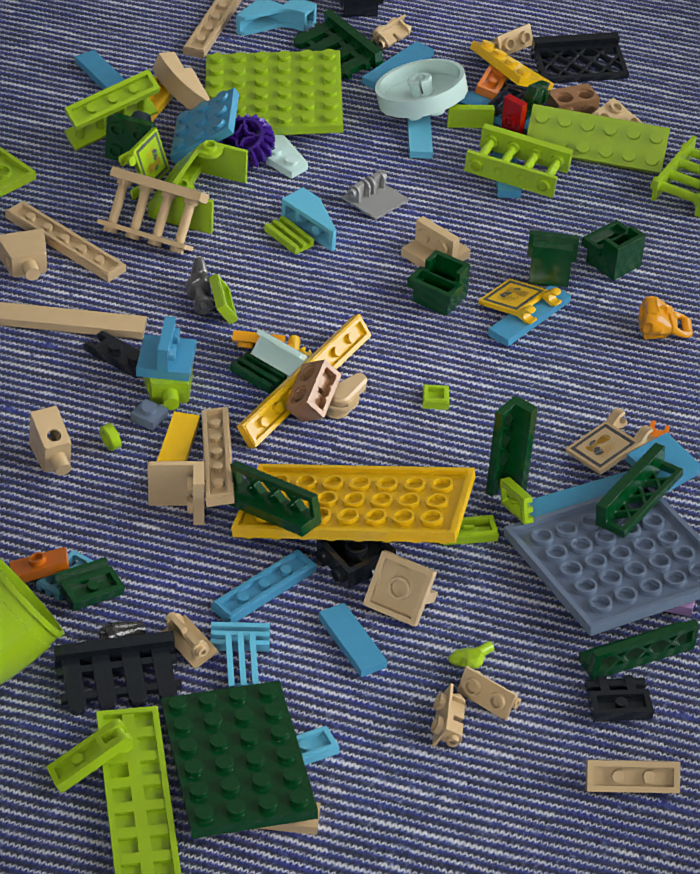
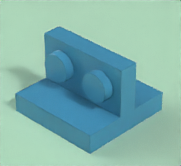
(166, 354)

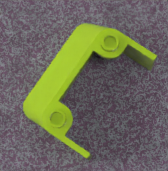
(206, 158)

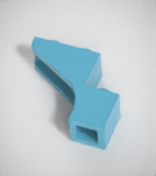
(268, 15)

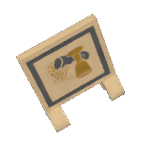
(608, 444)

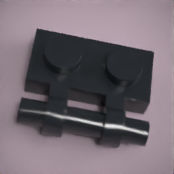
(619, 699)

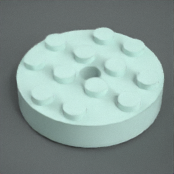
(421, 88)

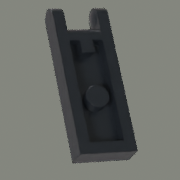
(114, 353)

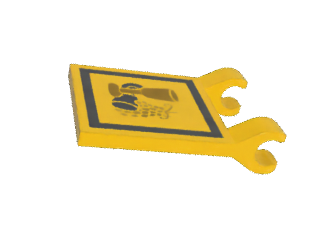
(518, 299)

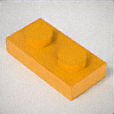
(248, 339)

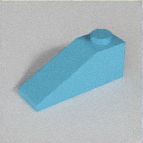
(311, 216)

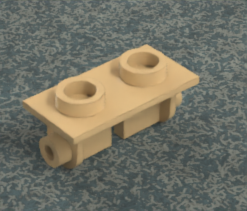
(390, 33)
(514, 40)
(189, 640)
(488, 693)
(448, 707)

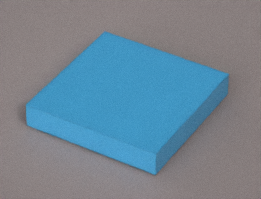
(674, 454)

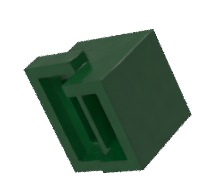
(615, 249)
(551, 257)
(440, 283)

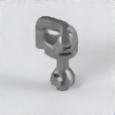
(199, 287)

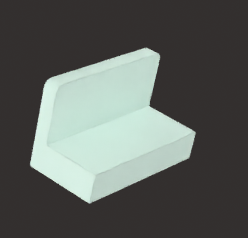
(277, 353)

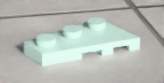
(286, 158)

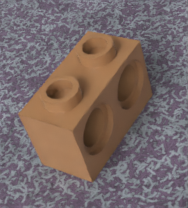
(574, 98)
(313, 390)

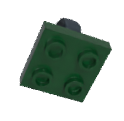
(125, 132)

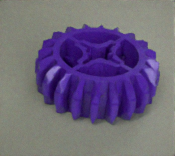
(253, 135)

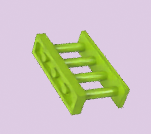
(91, 113)
(522, 147)
(672, 172)

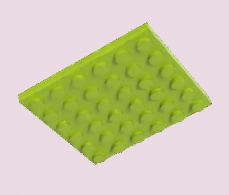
(289, 89)

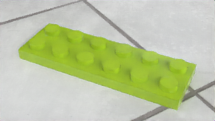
(602, 138)

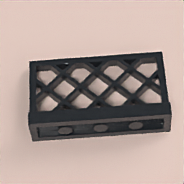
(579, 47)

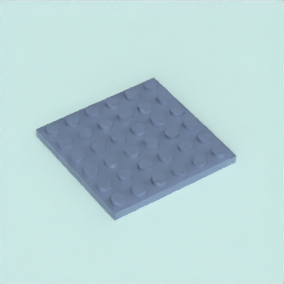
(611, 577)

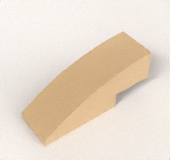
(179, 80)

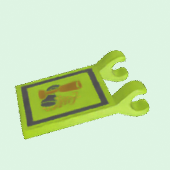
(147, 157)

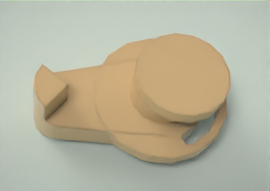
(347, 396)

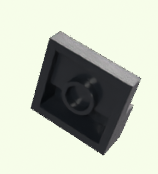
(350, 560)

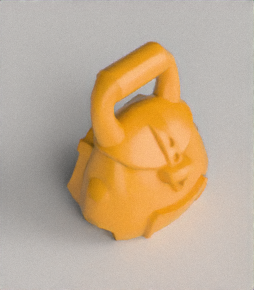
(660, 320)

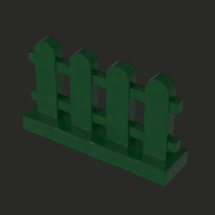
(347, 38)

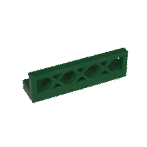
(511, 444)
(629, 490)
(273, 505)
(640, 649)

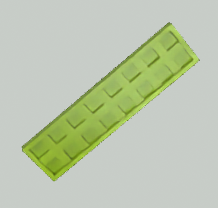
(140, 797)

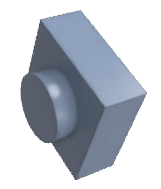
(149, 414)

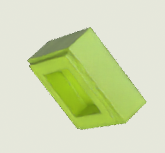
(435, 397)

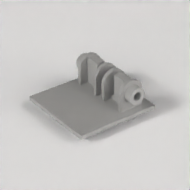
(374, 196)

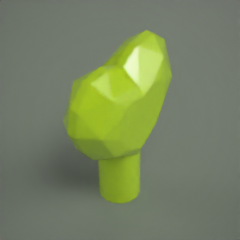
(471, 656)

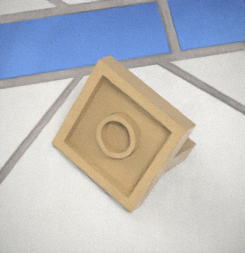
(430, 238)
(400, 588)

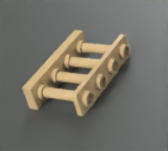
(169, 193)

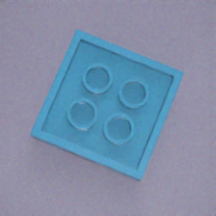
(205, 122)

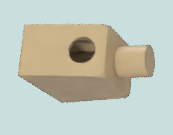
(24, 253)
(52, 451)

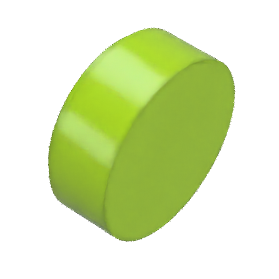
(110, 437)

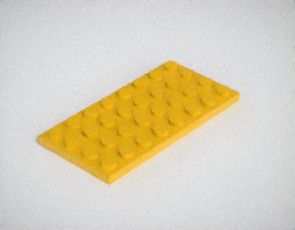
(372, 503)

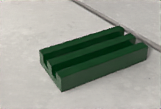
(260, 370)

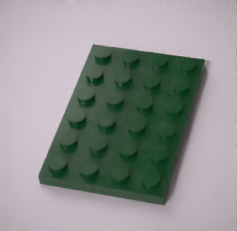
(237, 759)

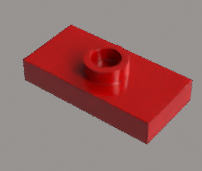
(514, 114)

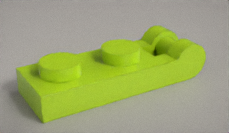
(90, 754)

